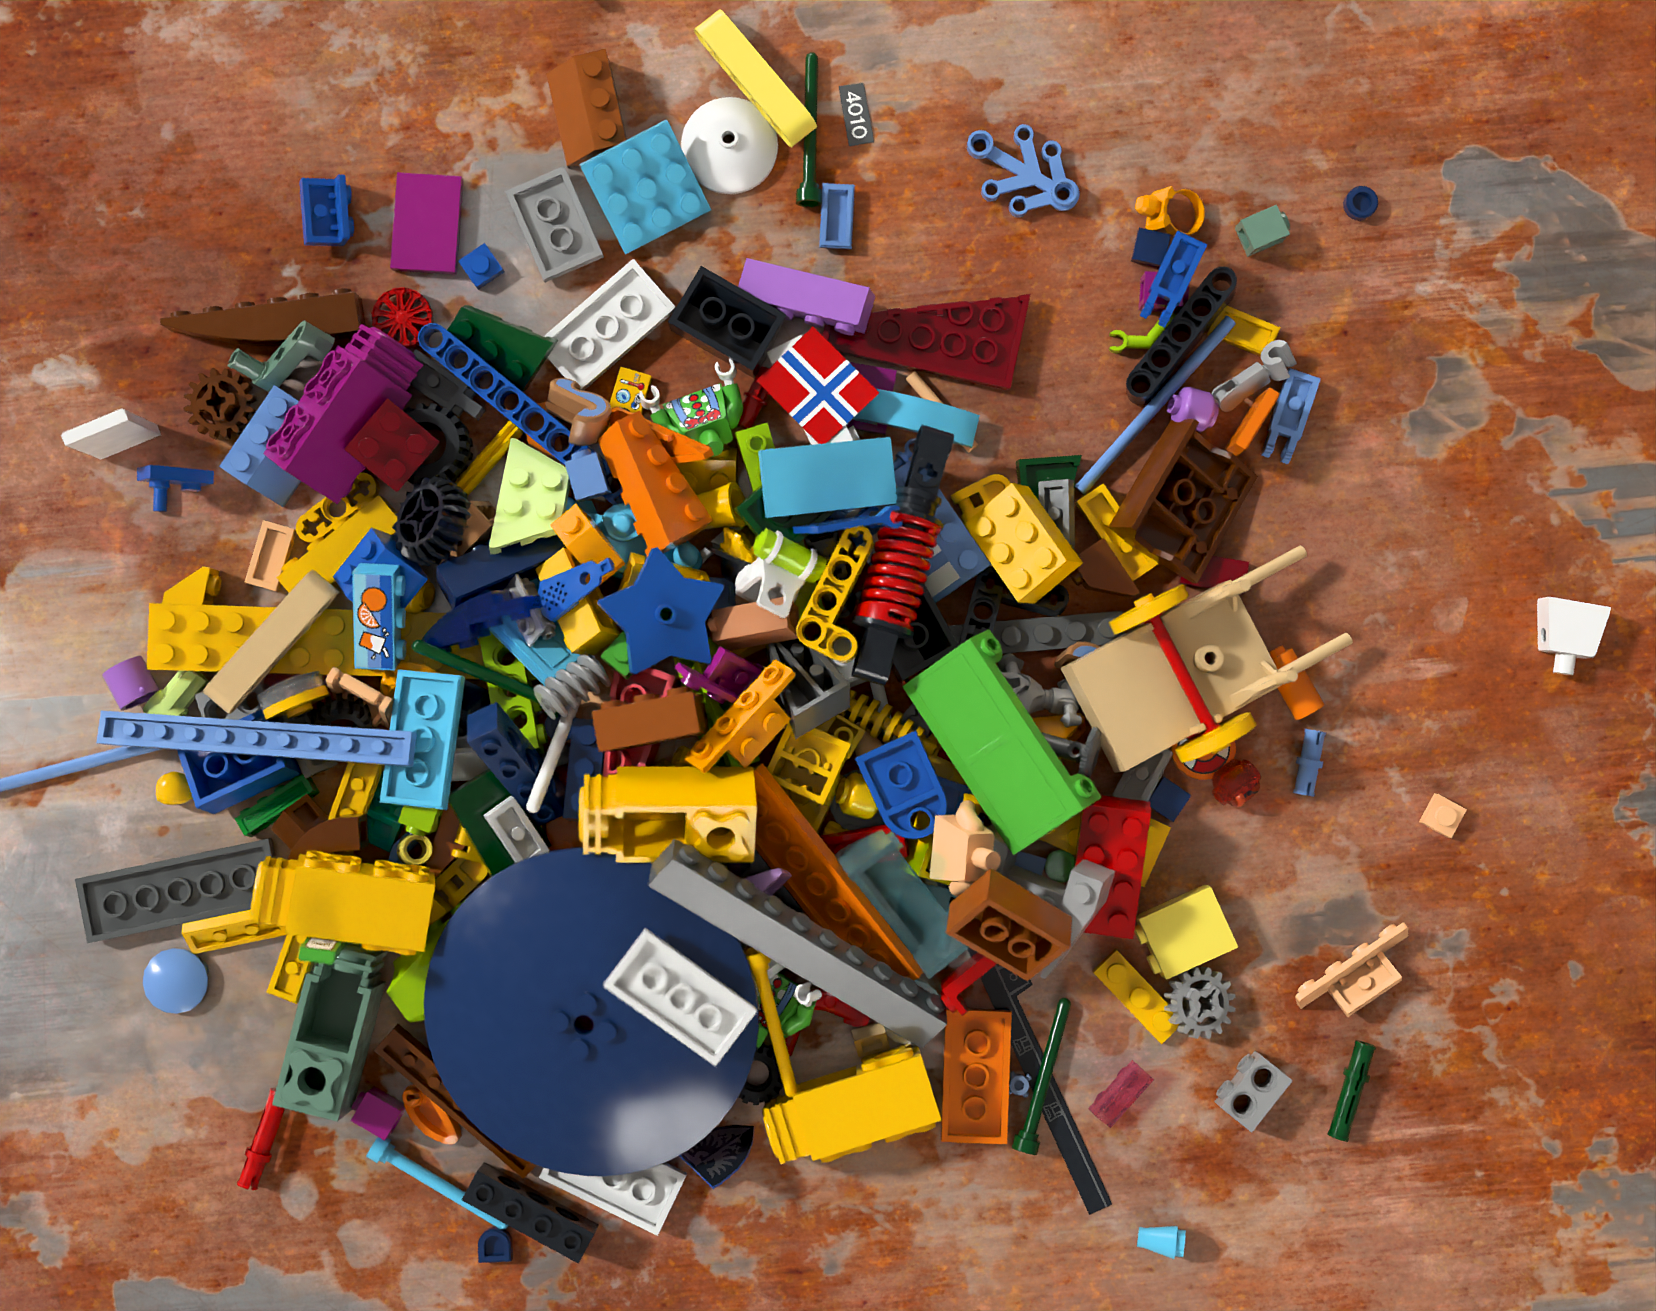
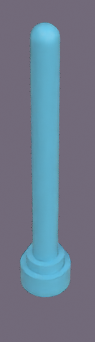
(384, 1151)

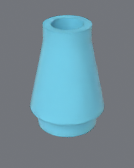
(1162, 1240)

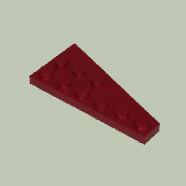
(949, 339)

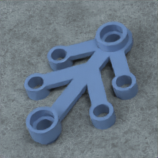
(1027, 173)

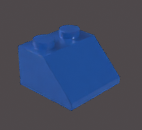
(380, 548)

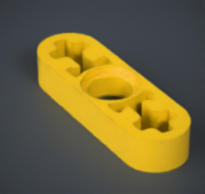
(323, 528)

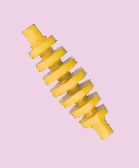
(883, 722)

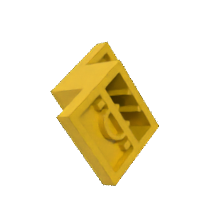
(809, 770)

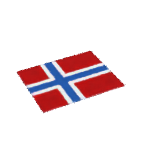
(817, 386)

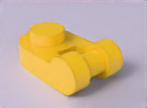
(987, 490)
(468, 871)

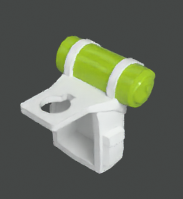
(778, 572)

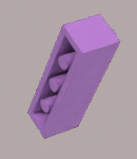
(809, 296)

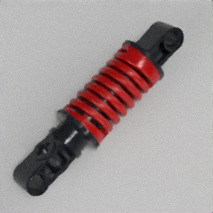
(900, 559)

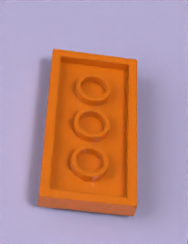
(976, 1076)

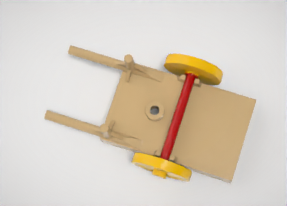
(1155, 679)

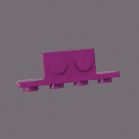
(724, 677)

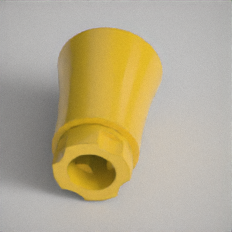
(721, 505)

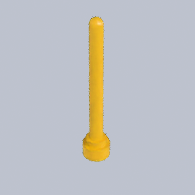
(760, 964)

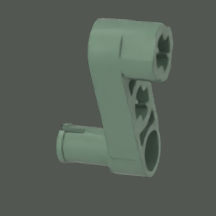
(301, 342)

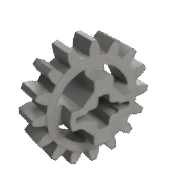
(1189, 1011)

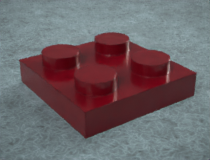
(391, 445)

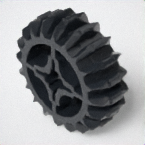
(431, 521)

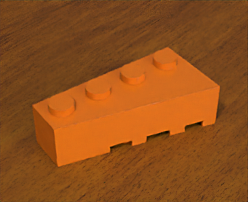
(652, 485)

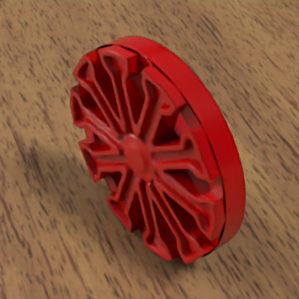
(402, 317)

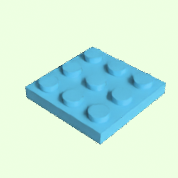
(645, 186)

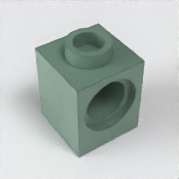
(1263, 230)

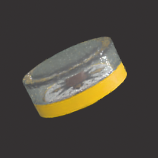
(293, 696)

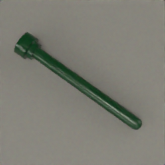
(808, 192)
(476, 670)
(1027, 1138)

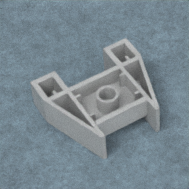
(1081, 898)

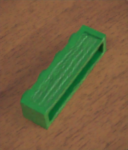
(269, 808)

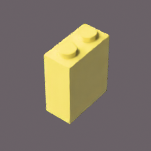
(1184, 932)

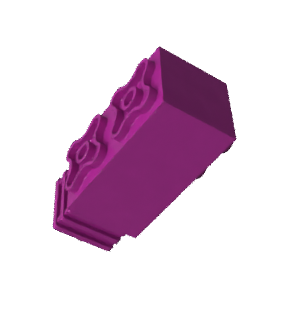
(337, 406)

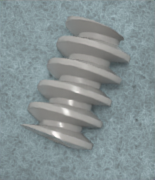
(570, 685)

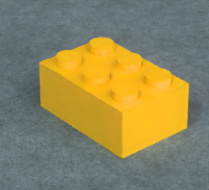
(1023, 543)

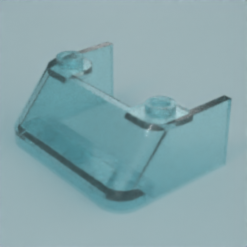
(901, 899)

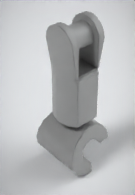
(1275, 357)

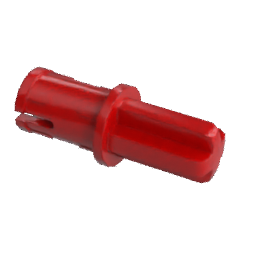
(753, 402)

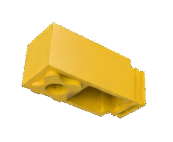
(651, 806)
(346, 900)
(853, 1107)

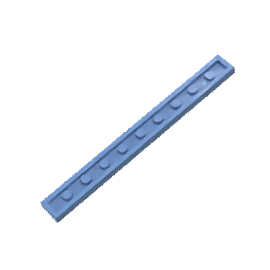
(257, 738)

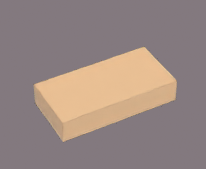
(270, 555)

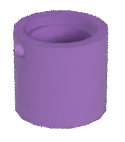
(130, 683)

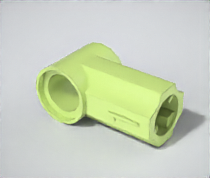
(177, 694)

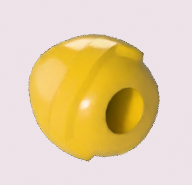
(173, 789)

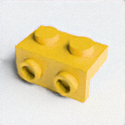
(711, 472)

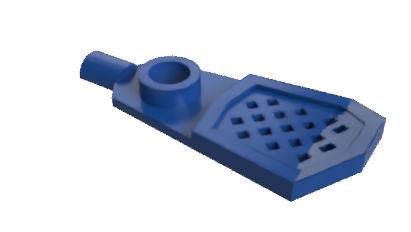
(567, 588)

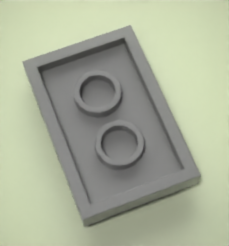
(554, 224)

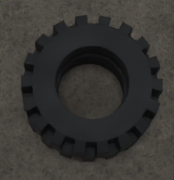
(457, 442)

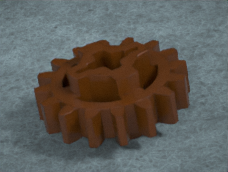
(207, 405)

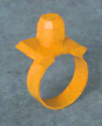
(1155, 209)

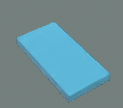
(827, 477)
(432, 709)

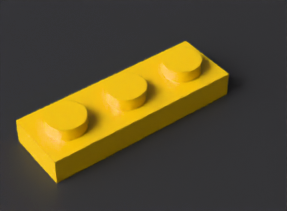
(1099, 510)
(227, 932)
(1136, 995)

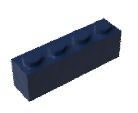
(485, 572)

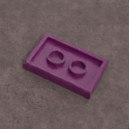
(426, 223)

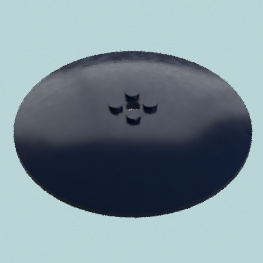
(506, 1002)

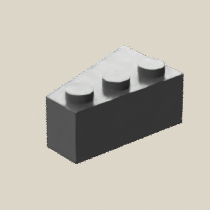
(816, 690)

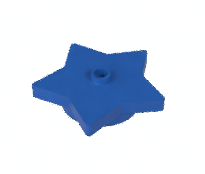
(639, 609)

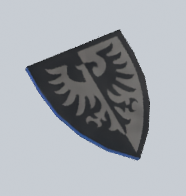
(720, 1153)

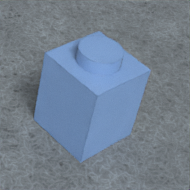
(587, 475)

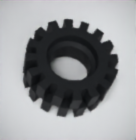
(342, 709)
(771, 1087)

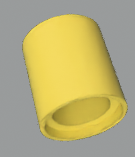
(425, 854)

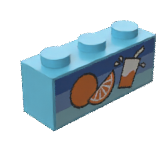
(378, 616)

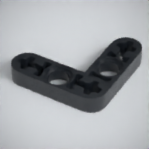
(994, 597)

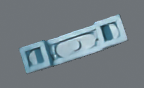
(911, 412)

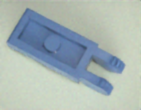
(1291, 412)

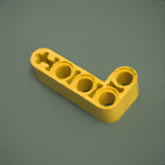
(842, 591)

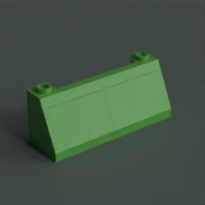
(997, 744)

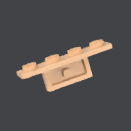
(1360, 977)

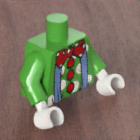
(702, 415)
(793, 1003)

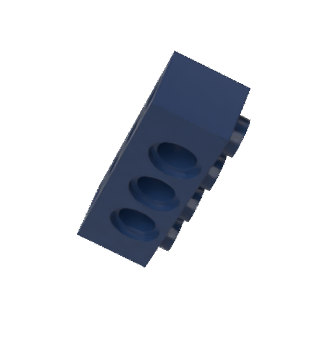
(513, 760)

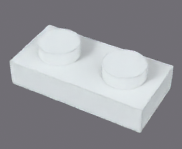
(515, 830)

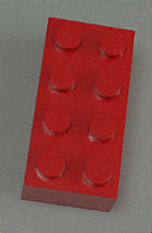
(1116, 836)

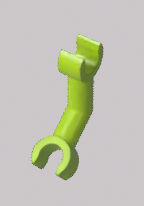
(1138, 342)

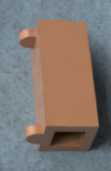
(751, 625)

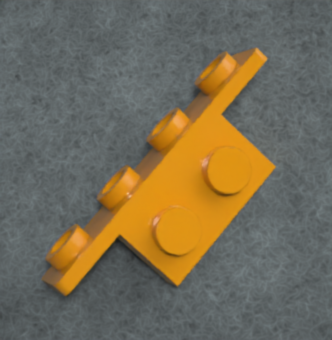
(747, 724)

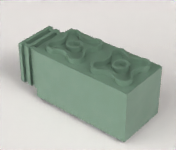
(332, 1034)

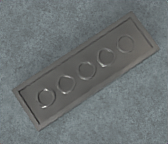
(170, 891)

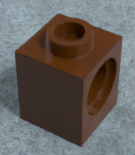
(298, 820)

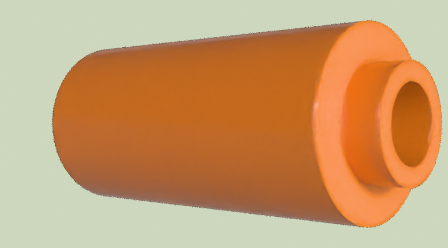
(1300, 694)

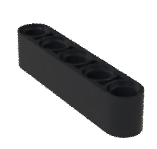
(1185, 321)

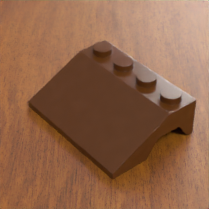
(1183, 500)

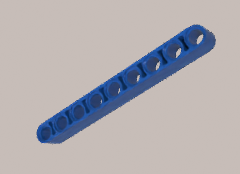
(497, 393)

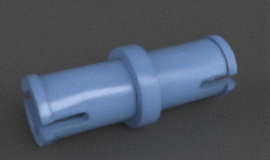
(1309, 762)

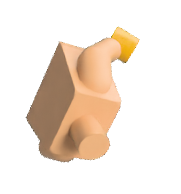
(962, 847)

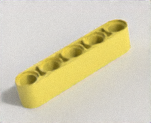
(755, 78)

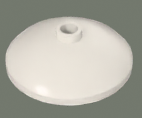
(731, 166)

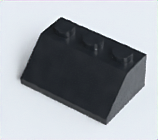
(727, 321)
(930, 641)

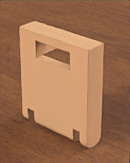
(379, 705)

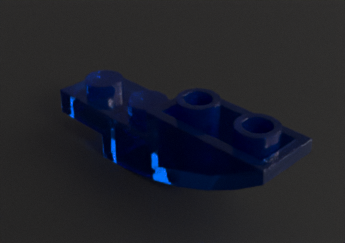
(475, 616)

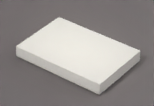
(110, 434)

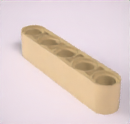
(270, 641)

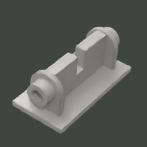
(537, 624)

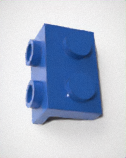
(326, 211)

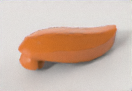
(430, 1117)

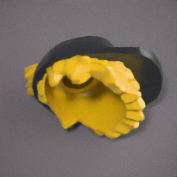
(734, 553)

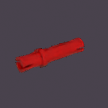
(259, 1152)

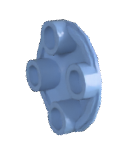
(175, 980)

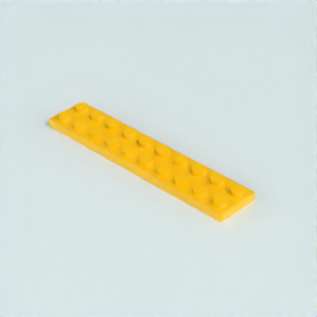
(209, 635)

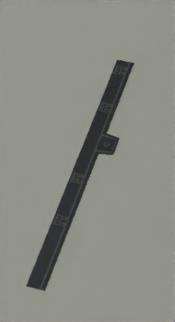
(1003, 990)

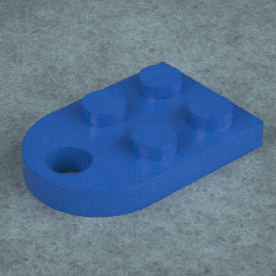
(903, 783)

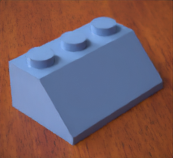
(246, 456)

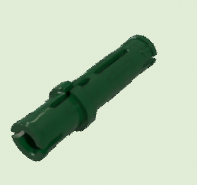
(1351, 1091)

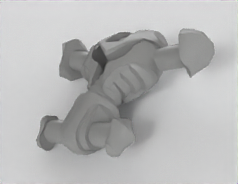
(1034, 698)

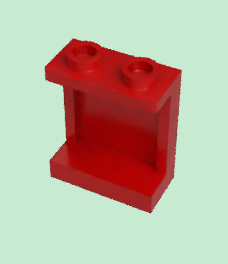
(962, 978)

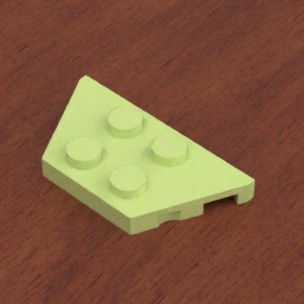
(530, 497)

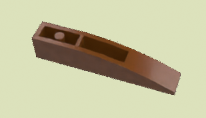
(272, 322)

